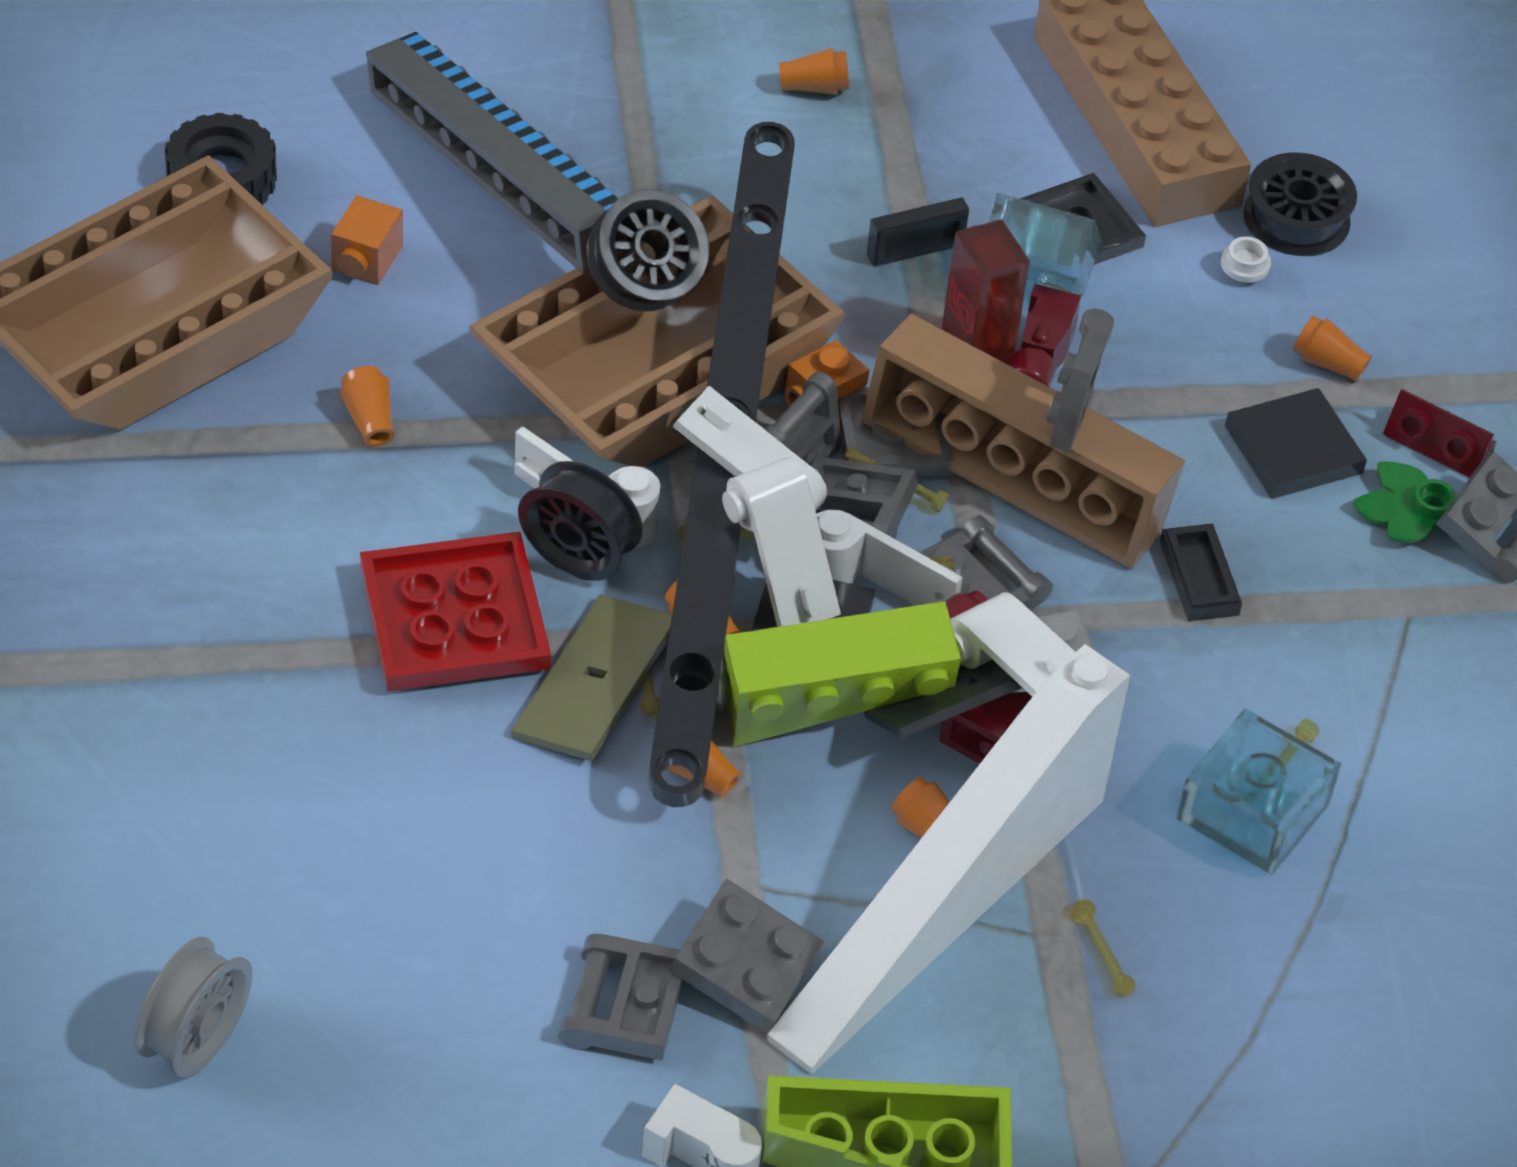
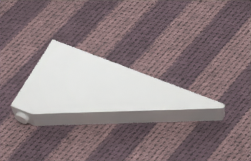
(996, 828)

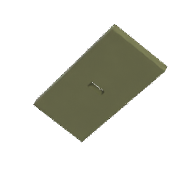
(579, 710)

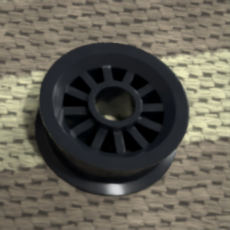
(1300, 204)
(637, 215)
(580, 520)

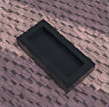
(916, 231)
(1200, 572)

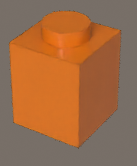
(367, 239)

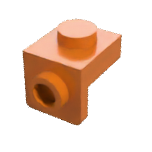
(832, 360)

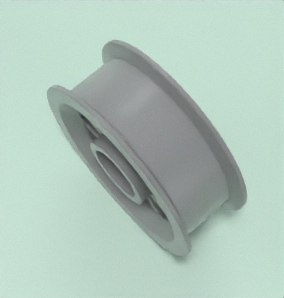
(193, 1007)

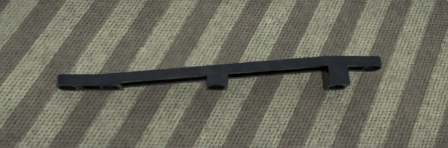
(710, 537)

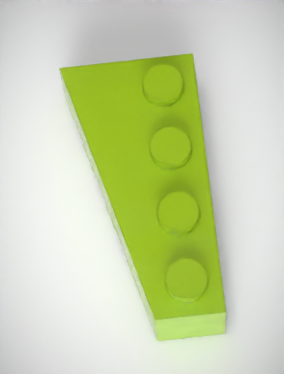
(834, 668)
(884, 1124)

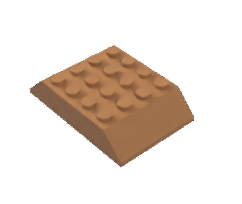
(155, 295)
(633, 373)

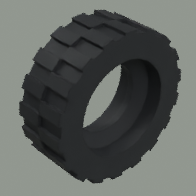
(231, 137)

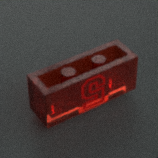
(986, 289)

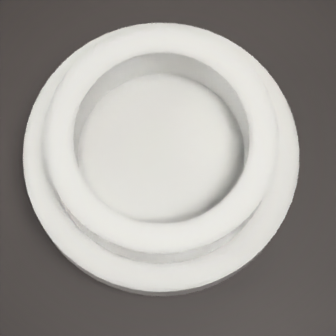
(1246, 260)

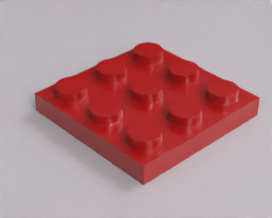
(454, 611)

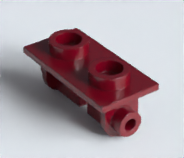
(1438, 433)

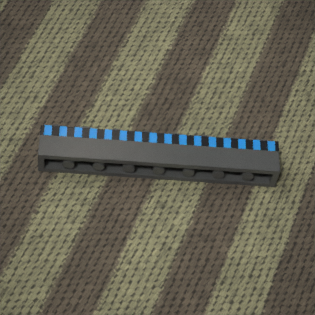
(490, 143)

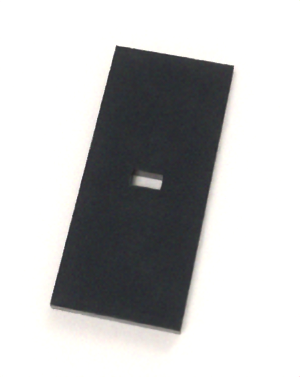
(971, 690)

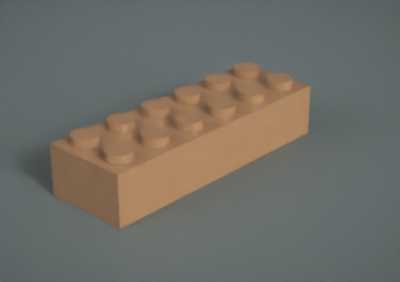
(1144, 107)
(1103, 492)

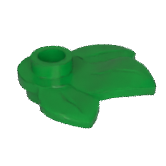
(1406, 503)

